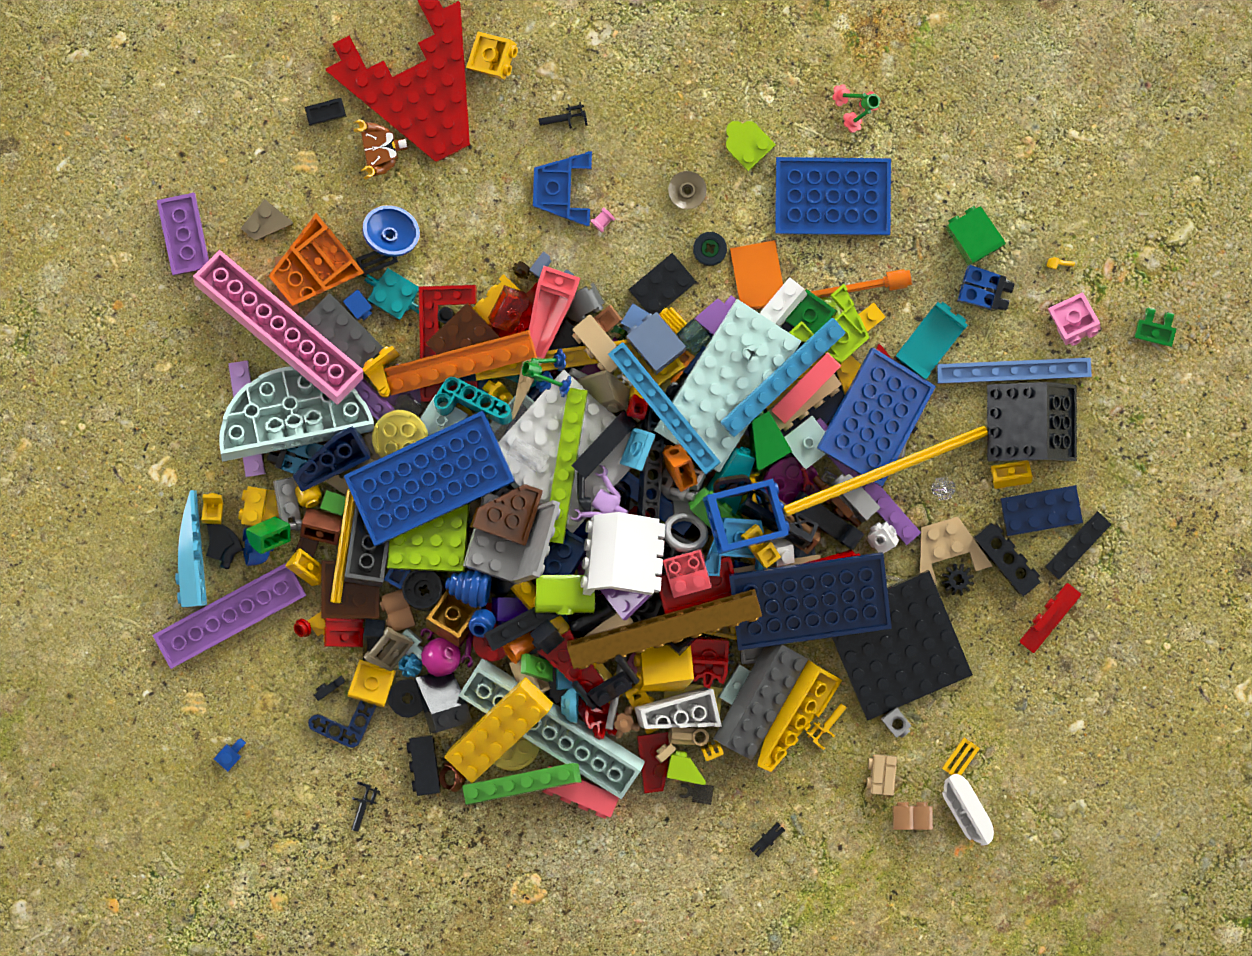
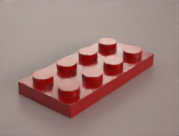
(719, 589)

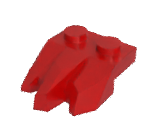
(710, 659)
(596, 718)

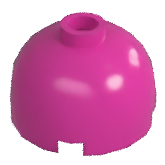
(440, 657)

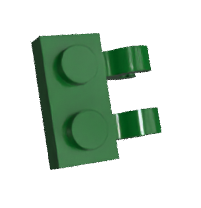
(1154, 332)

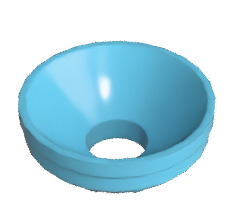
(569, 705)

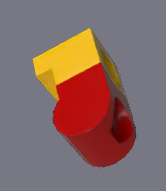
(637, 405)

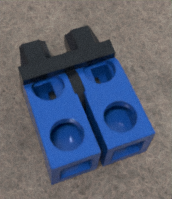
(990, 289)

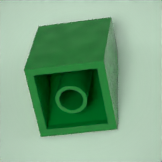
(974, 235)
(766, 441)

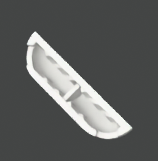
(967, 809)

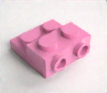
(1075, 319)

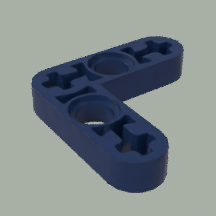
(351, 729)

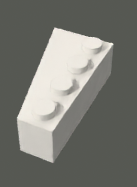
(684, 710)

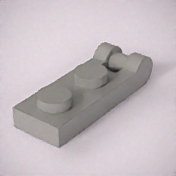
(287, 502)

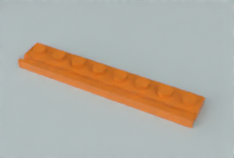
(460, 362)

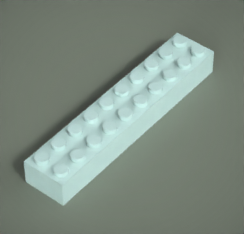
(569, 742)

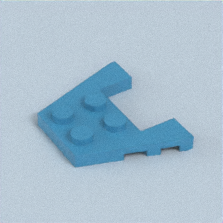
(734, 529)

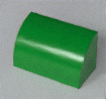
(268, 534)

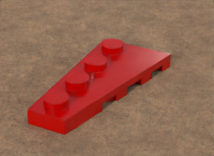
(560, 659)

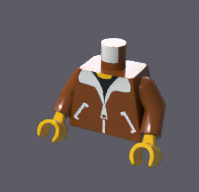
(379, 148)

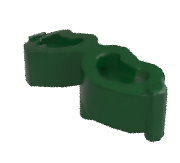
(619, 330)

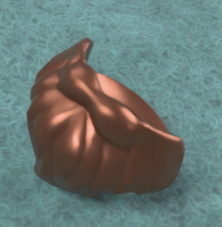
(459, 778)

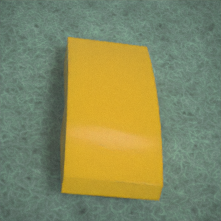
(765, 552)

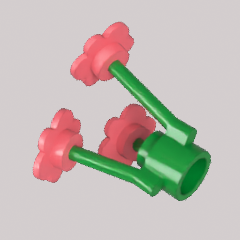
(868, 102)

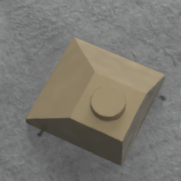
(606, 390)

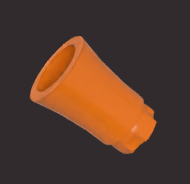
(518, 647)

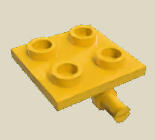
(375, 369)

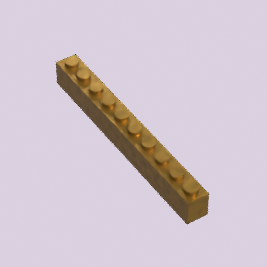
(664, 629)

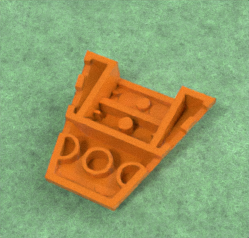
(313, 264)

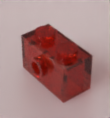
(508, 309)

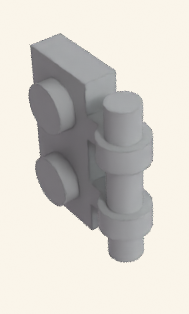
(669, 489)

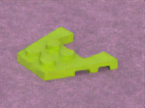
(850, 322)

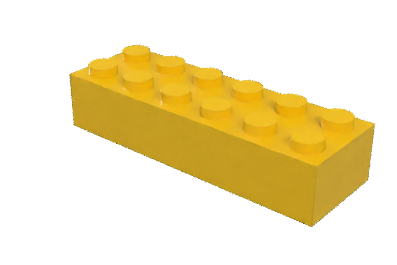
(498, 730)

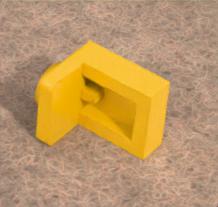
(212, 508)

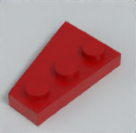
(652, 772)

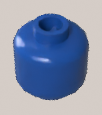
(481, 622)

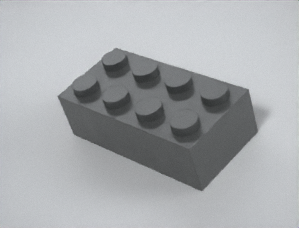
(343, 331)
(364, 560)

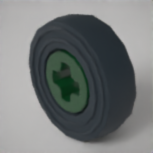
(712, 239)

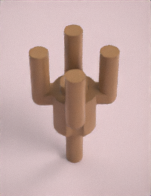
(624, 722)

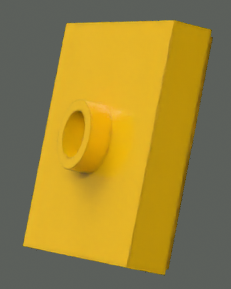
(371, 683)

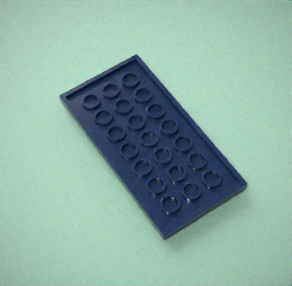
(814, 600)

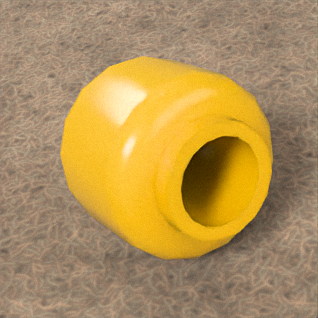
(309, 497)

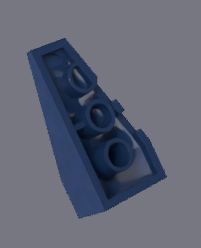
(336, 456)

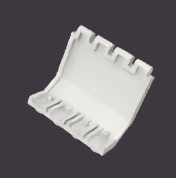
(623, 553)

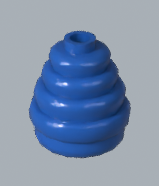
(470, 587)

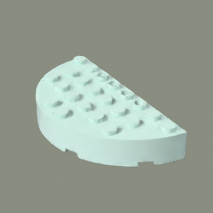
(284, 413)

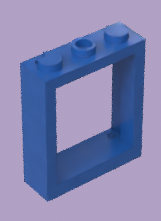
(717, 524)

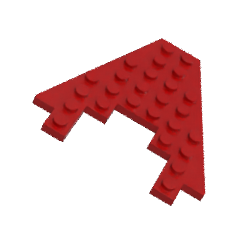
(425, 100)

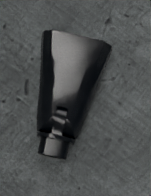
(586, 622)

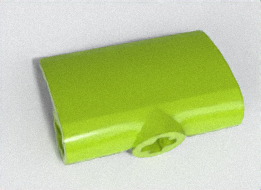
(562, 595)

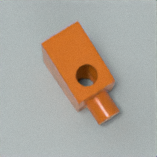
(675, 458)

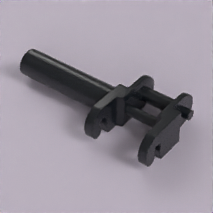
(564, 117)
(362, 805)

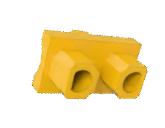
(498, 390)

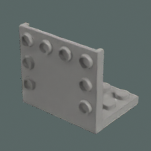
(508, 559)

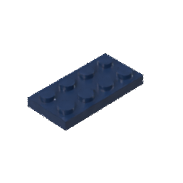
(1041, 510)

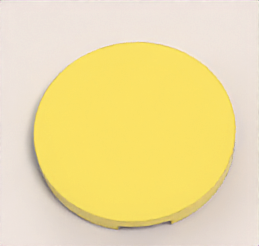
(397, 431)
(518, 756)

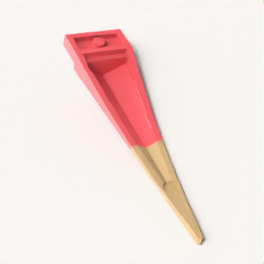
(551, 303)

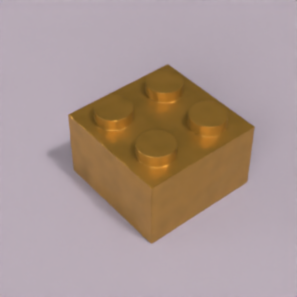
(450, 619)

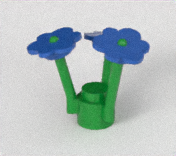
(544, 381)

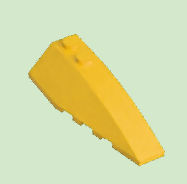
(805, 701)

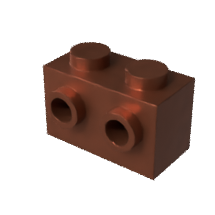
(321, 526)

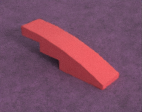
(806, 388)

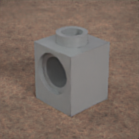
(890, 717)

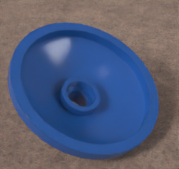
(392, 223)

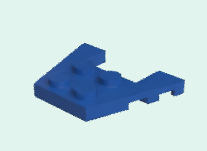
(553, 188)

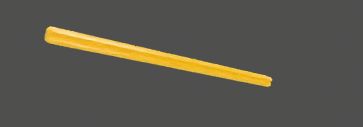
(884, 471)

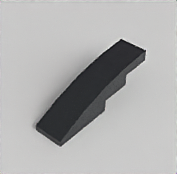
(604, 444)

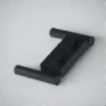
(610, 688)

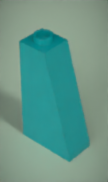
(738, 463)

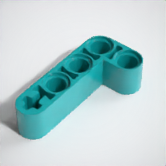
(475, 404)

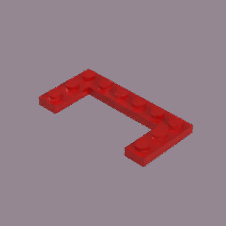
(429, 301)

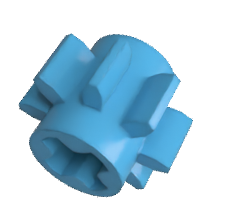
(410, 665)

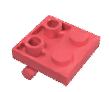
(687, 573)

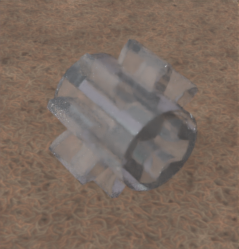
(943, 488)

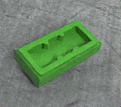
(536, 667)

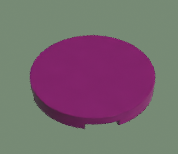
(789, 478)

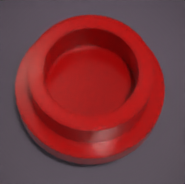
(302, 628)

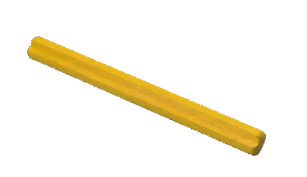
(343, 548)

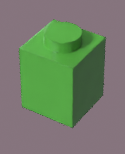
(333, 502)

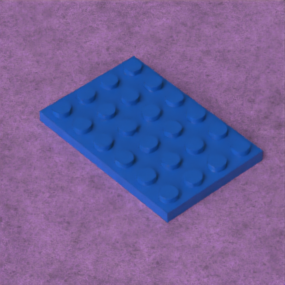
(833, 196)
(876, 415)

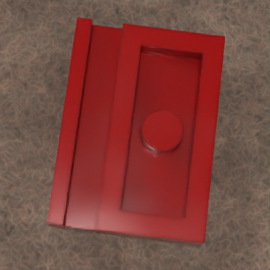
(343, 632)

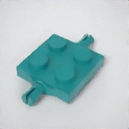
(393, 294)

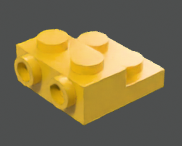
(492, 55)
(258, 506)

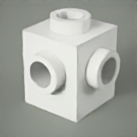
(882, 537)

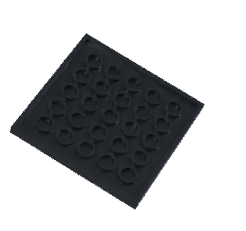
(909, 659)

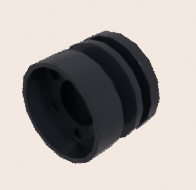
(415, 582)

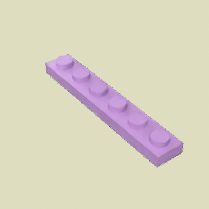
(240, 377)

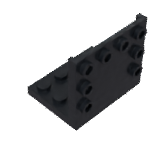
(1032, 421)

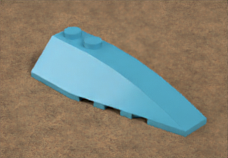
(190, 557)

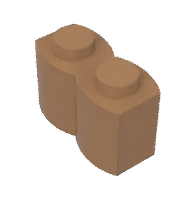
(398, 611)
(912, 817)

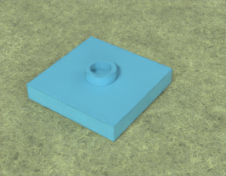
(637, 449)

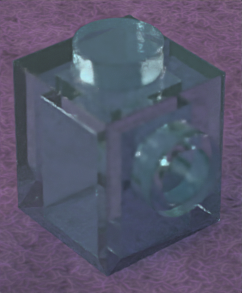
(693, 336)

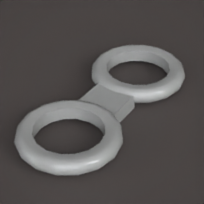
(682, 512)

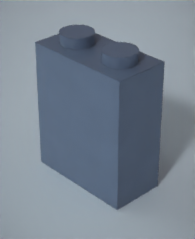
(655, 342)

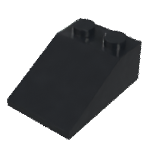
(441, 702)

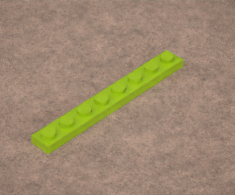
(566, 456)

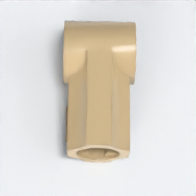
(687, 736)

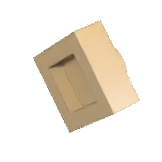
(664, 752)

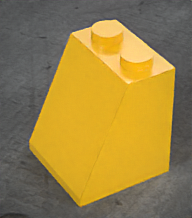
(664, 669)

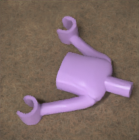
(603, 501)

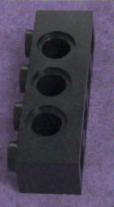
(1030, 579)

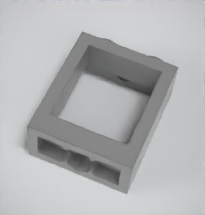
(857, 500)

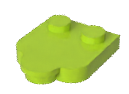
(747, 143)

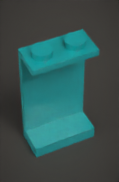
(931, 340)

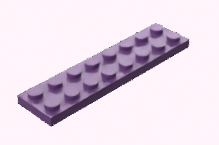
(229, 615)

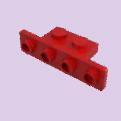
(1053, 613)

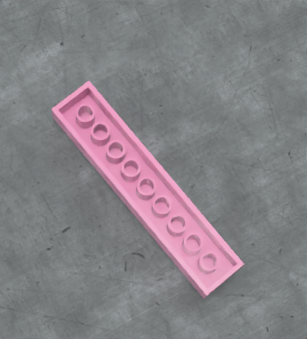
(278, 327)

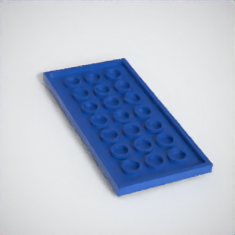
(429, 478)

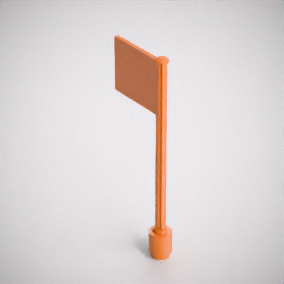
(760, 276)

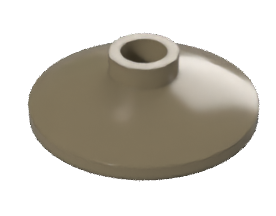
(689, 180)

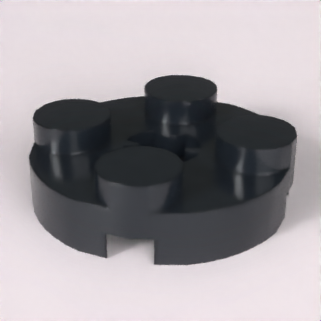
(396, 702)

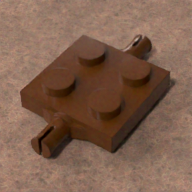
(839, 506)

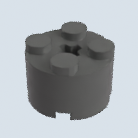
(585, 302)

